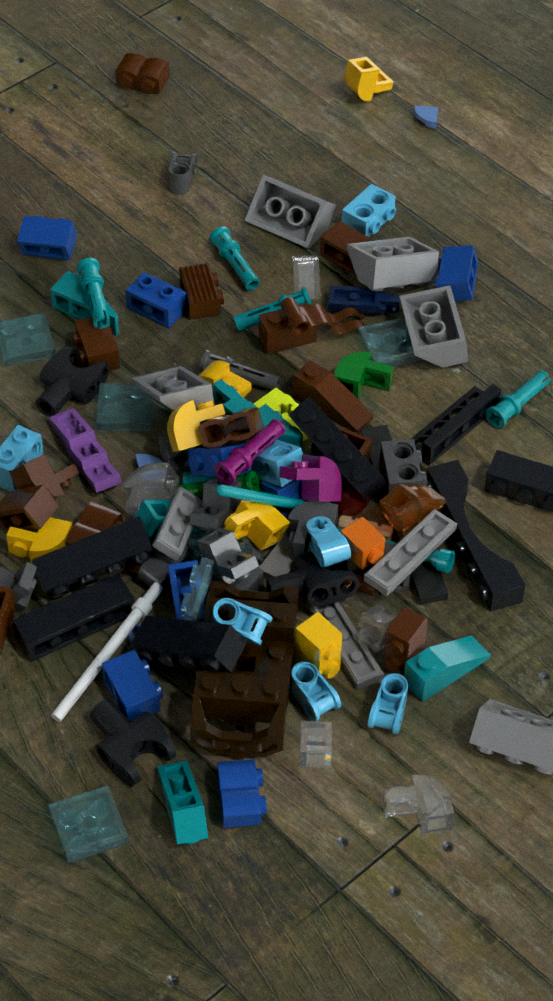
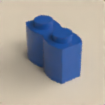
(240, 793)

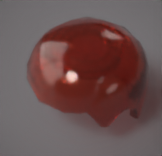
(351, 501)

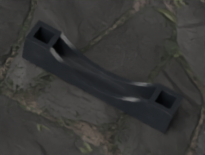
(495, 577)

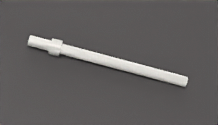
(140, 609)

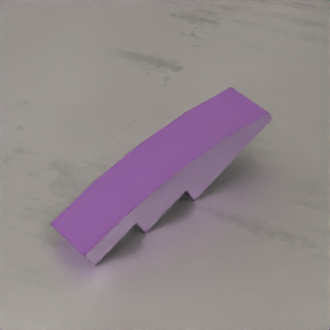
(84, 450)

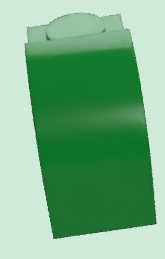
(359, 371)

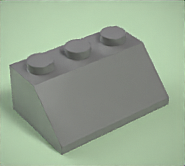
(289, 212)
(393, 262)
(435, 326)
(175, 387)
(514, 734)

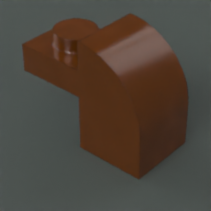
(39, 472)

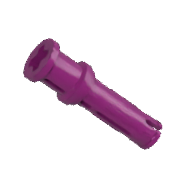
(242, 457)

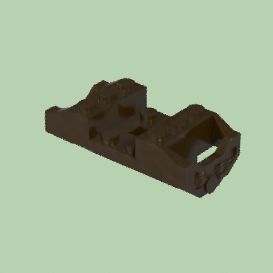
(244, 695)

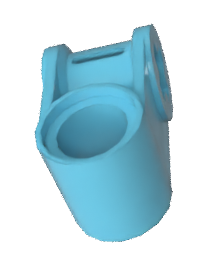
(327, 542)
(243, 619)
(317, 694)
(389, 708)

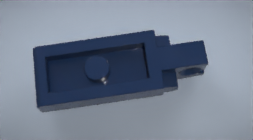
(362, 300)

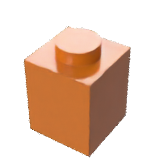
(365, 543)

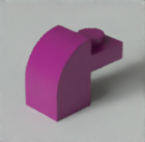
(319, 478)

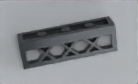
(455, 428)

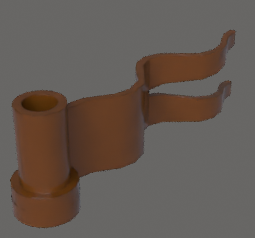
(303, 318)

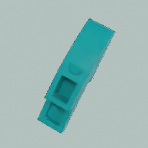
(234, 402)

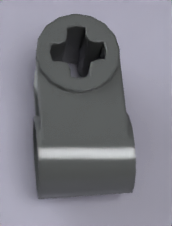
(181, 172)
(157, 569)

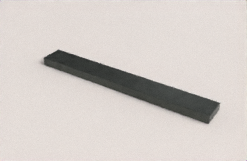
(426, 579)

